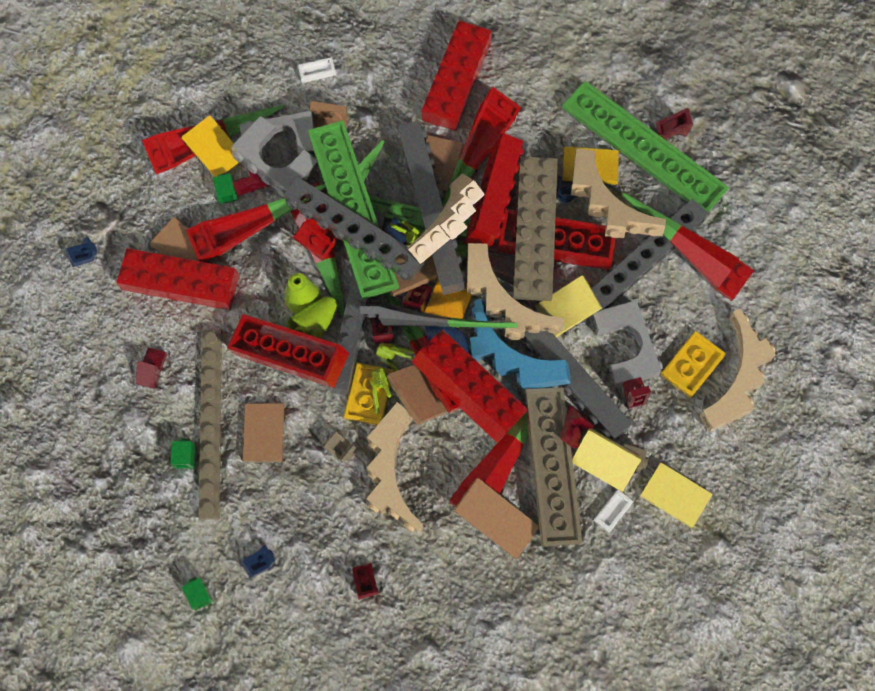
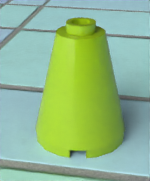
(300, 293)
(314, 318)

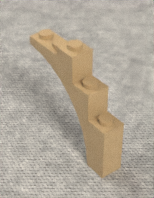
(603, 203)
(450, 221)
(499, 302)
(748, 377)
(387, 495)

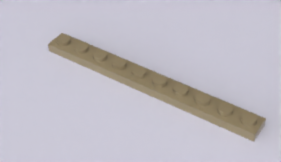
(210, 425)

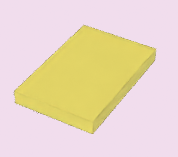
(572, 302)
(606, 459)
(676, 495)

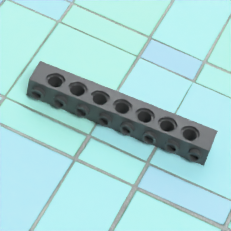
(302, 190)
(696, 217)

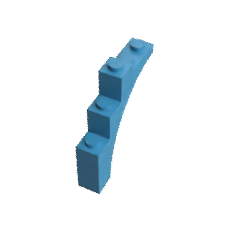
(532, 372)

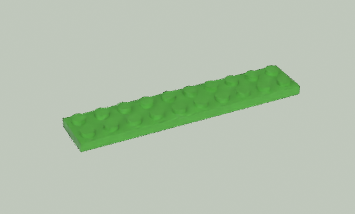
(644, 147)
(347, 187)

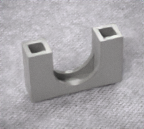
(296, 124)
(247, 150)
(630, 319)

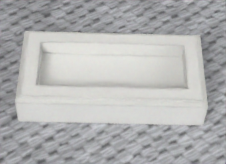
(317, 69)
(613, 511)

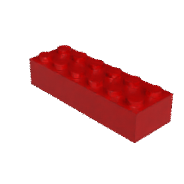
(456, 75)
(496, 186)
(573, 243)
(178, 279)
(288, 350)
(469, 385)

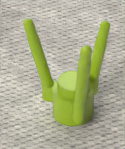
(410, 236)
(388, 351)
(379, 379)

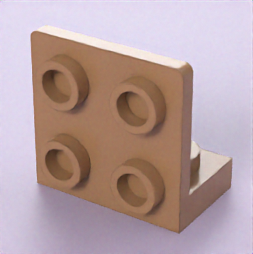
(328, 113)

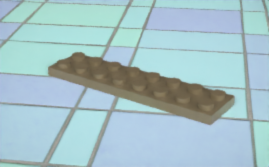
(535, 229)
(552, 468)

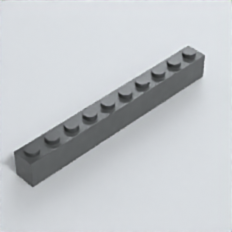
(430, 203)
(352, 328)
(583, 388)

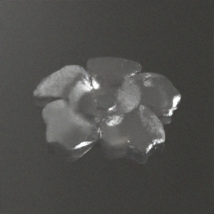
(134, 418)

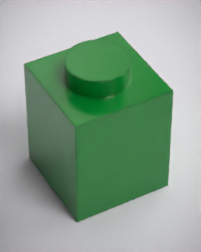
(224, 188)
(183, 454)
(197, 593)

